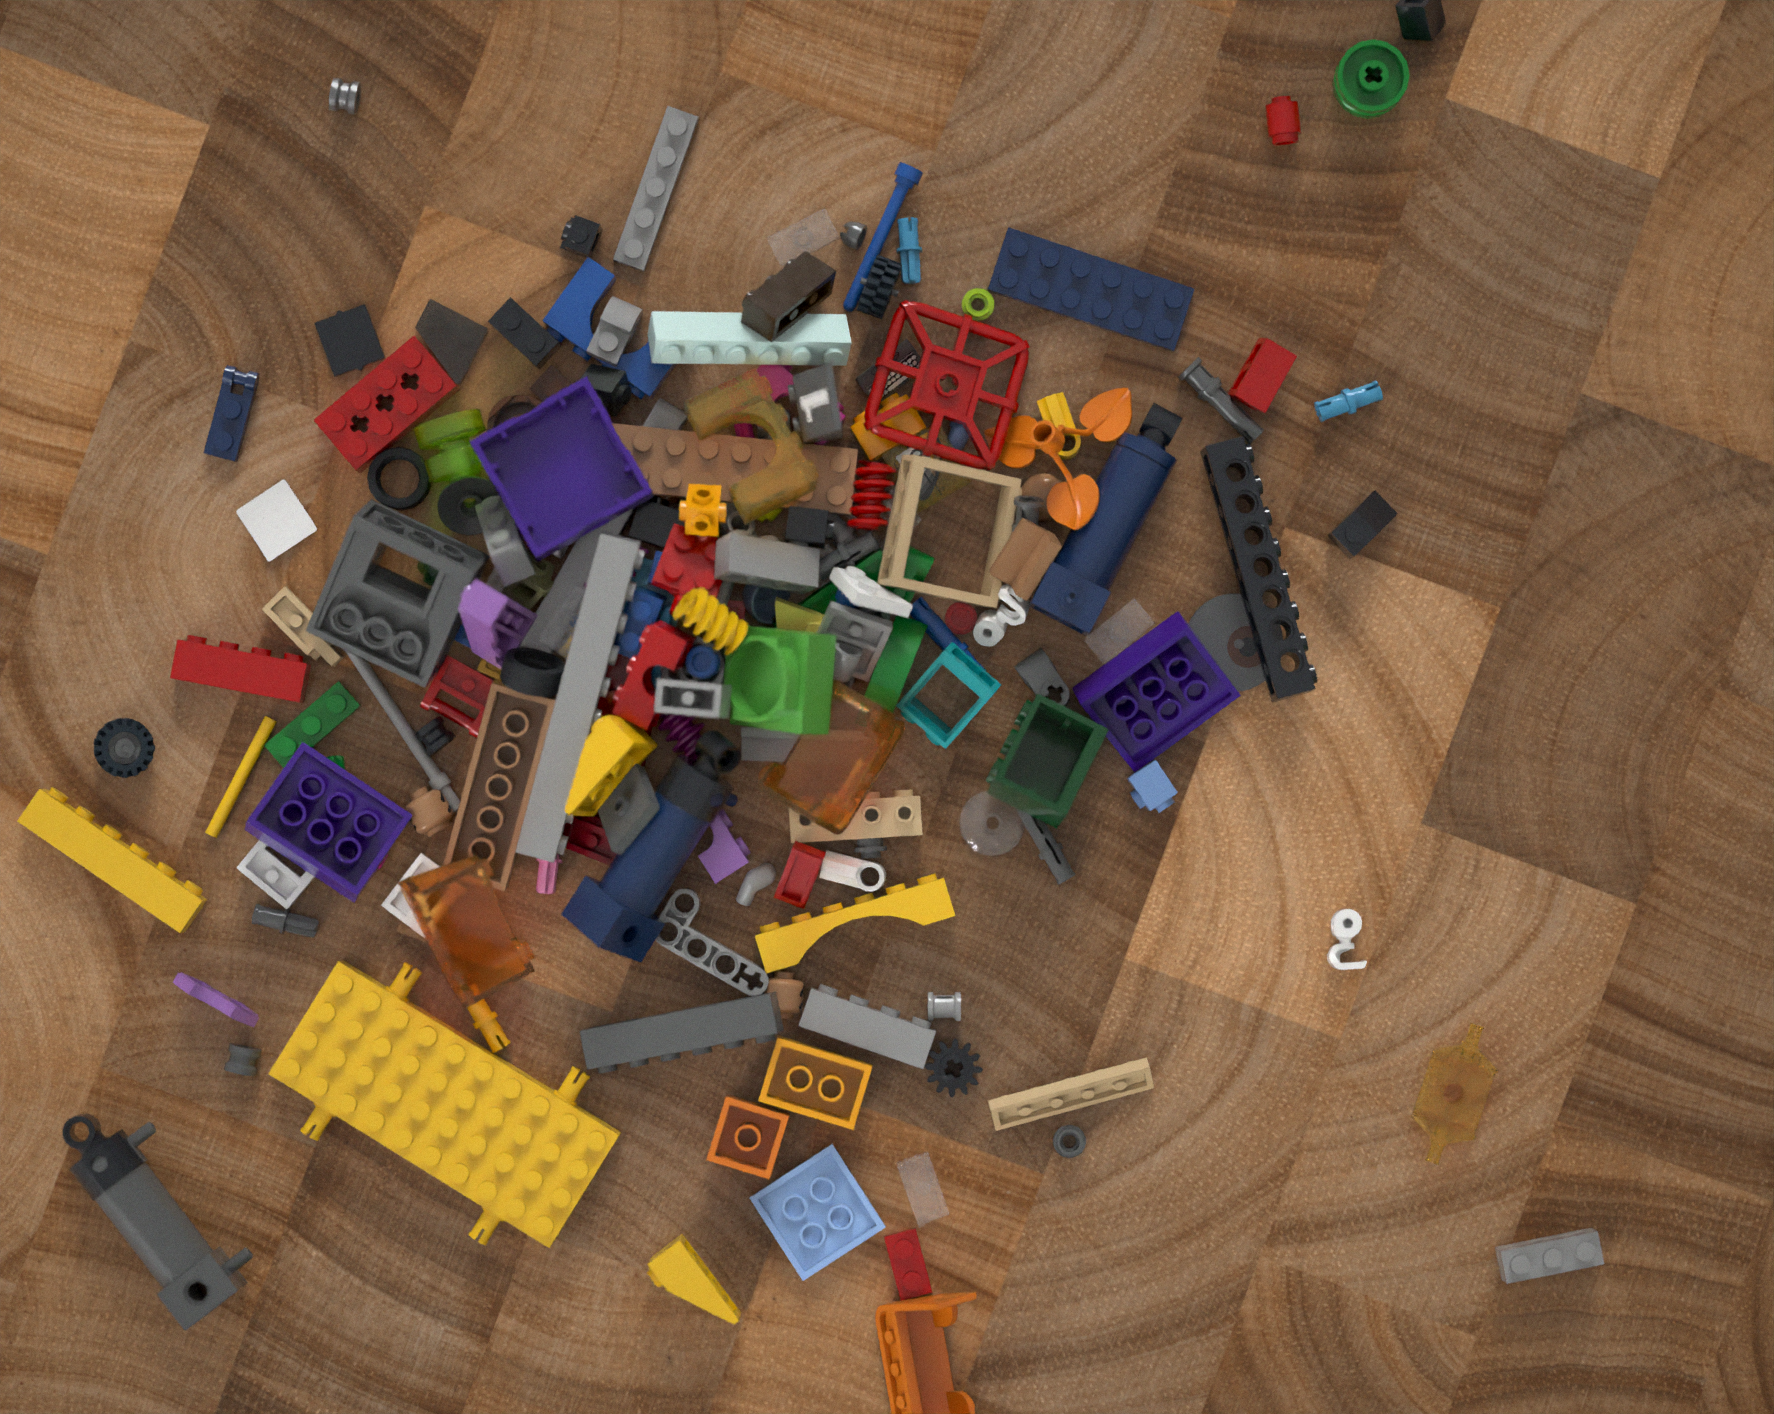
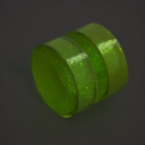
(452, 437)

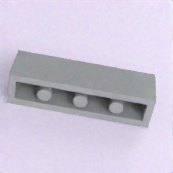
(867, 1027)

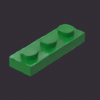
(313, 723)

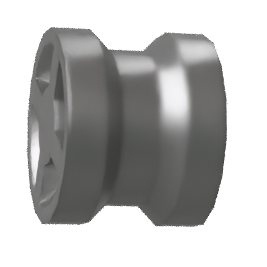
(344, 96)

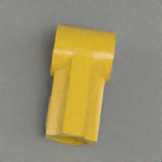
(1056, 410)

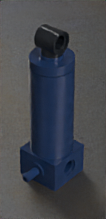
(1093, 555)

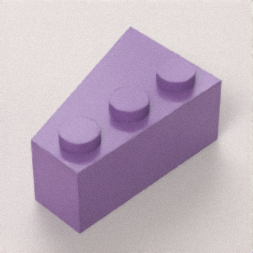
(493, 622)

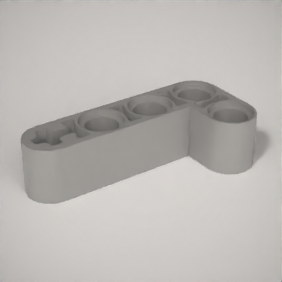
(714, 949)

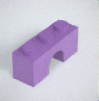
(725, 852)

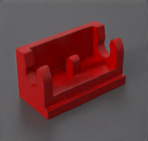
(1262, 375)

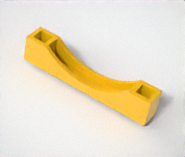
(921, 903)

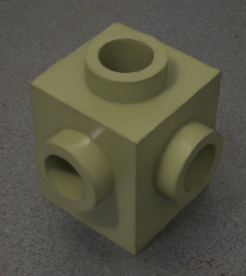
(532, 588)

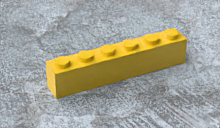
(113, 860)

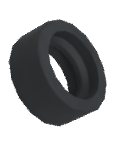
(378, 465)
(532, 672)

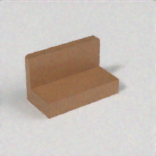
(1025, 557)

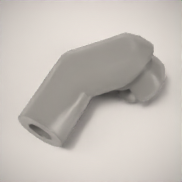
(754, 881)

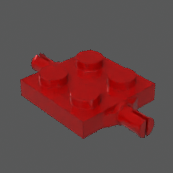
(687, 565)

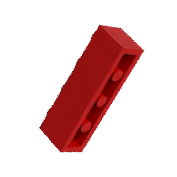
(240, 670)

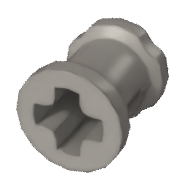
(944, 1006)

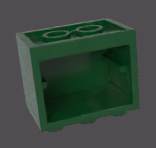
(1045, 760)

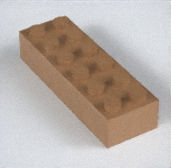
(500, 780)

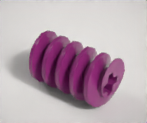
(682, 731)

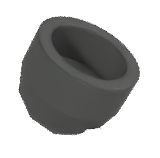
(855, 234)

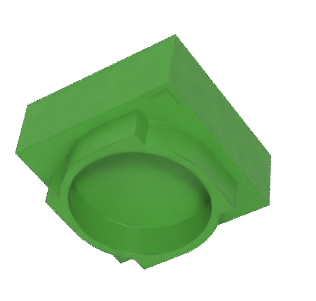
(782, 680)

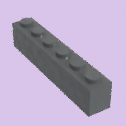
(682, 1031)

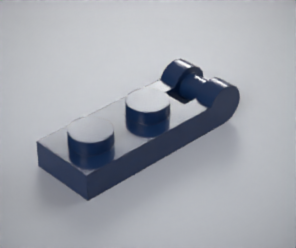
(231, 414)

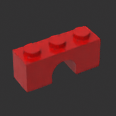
(660, 646)

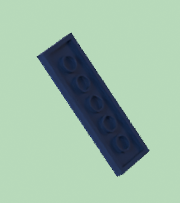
(1090, 289)

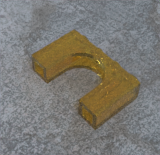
(749, 401)

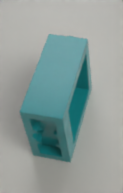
(970, 674)

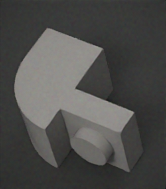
(614, 331)

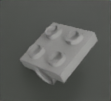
(858, 640)

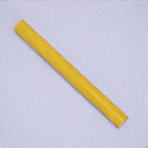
(240, 776)

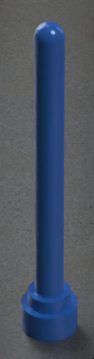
(905, 180)

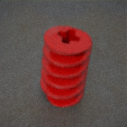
(871, 496)

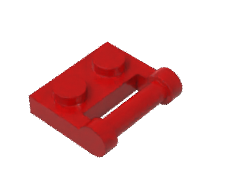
(463, 684)

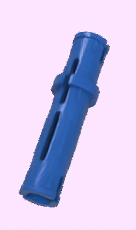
(936, 628)

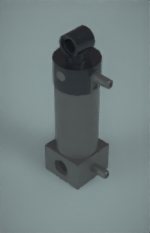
(152, 1221)

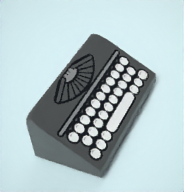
(904, 354)

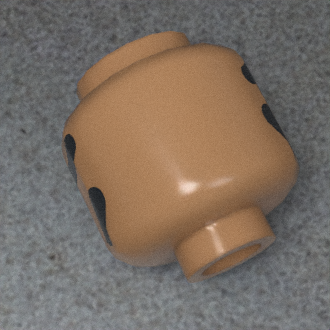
(429, 811)
(789, 992)

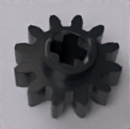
(958, 1055)

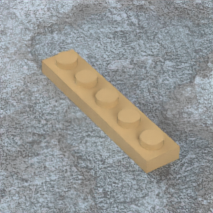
(1071, 1094)

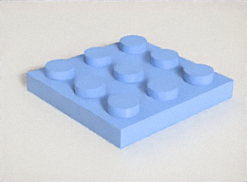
(817, 1212)

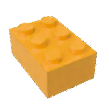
(815, 1082)

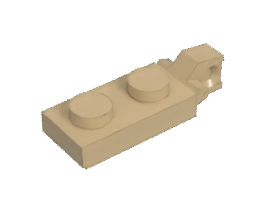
(293, 619)

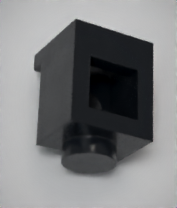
(581, 236)

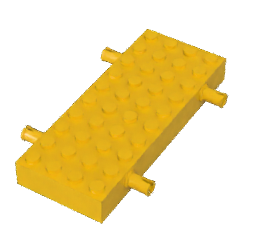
(444, 1103)

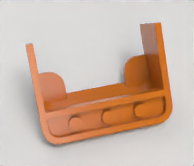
(917, 1354)

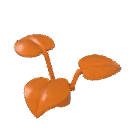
(1076, 500)

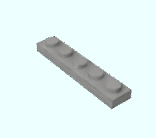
(656, 188)

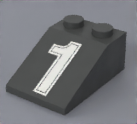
(817, 405)

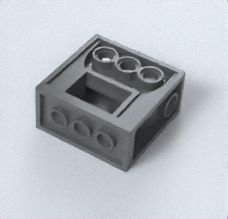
(385, 613)

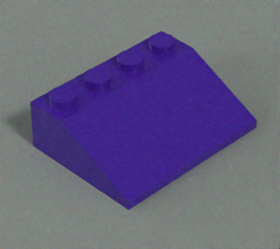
(1156, 691)
(327, 822)

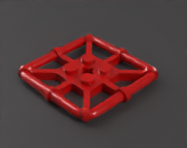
(928, 395)

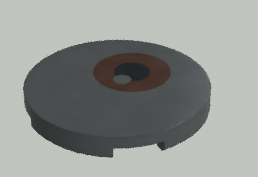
(1228, 637)

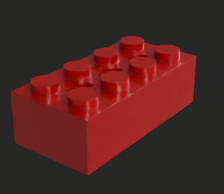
(365, 399)

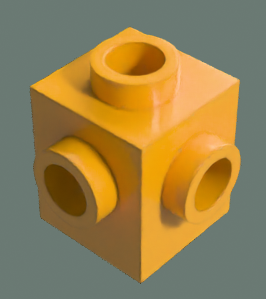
(703, 510)

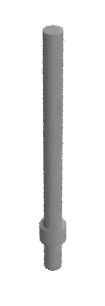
(437, 779)

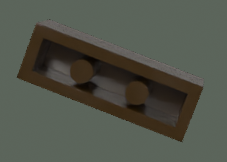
(787, 296)

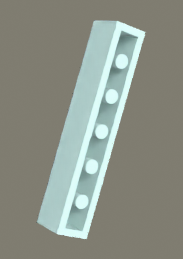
(725, 340)

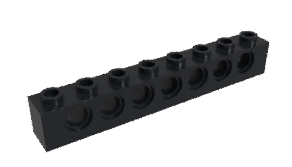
(1239, 455)

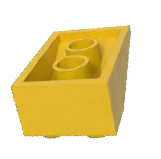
(605, 761)
(688, 1277)

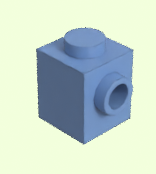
(1152, 788)

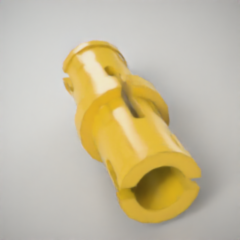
(488, 1025)

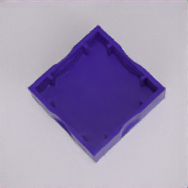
(561, 469)

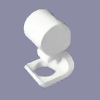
(993, 624)
(1344, 926)

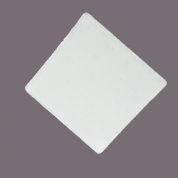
(276, 520)

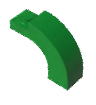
(895, 662)

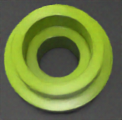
(982, 294)

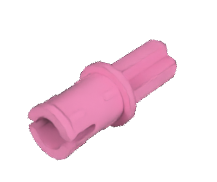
(547, 876)

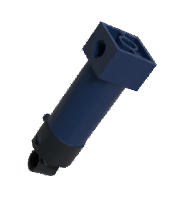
(622, 905)

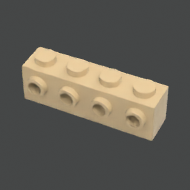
(874, 819)

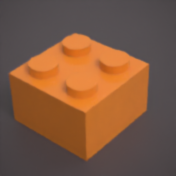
(748, 1136)

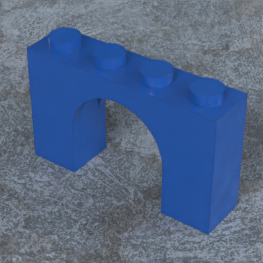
(572, 320)

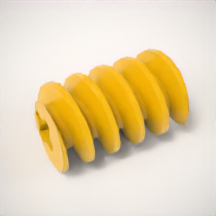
(713, 619)

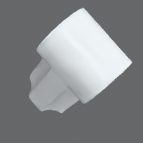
(849, 870)

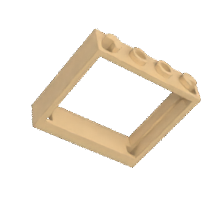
(902, 523)

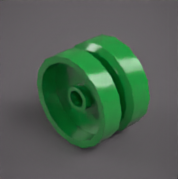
(1372, 59)

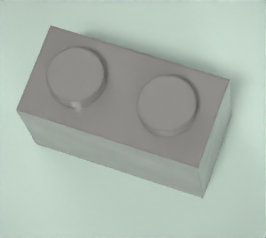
(693, 698)

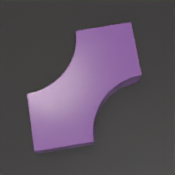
(218, 1000)

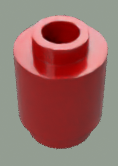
(1283, 120)

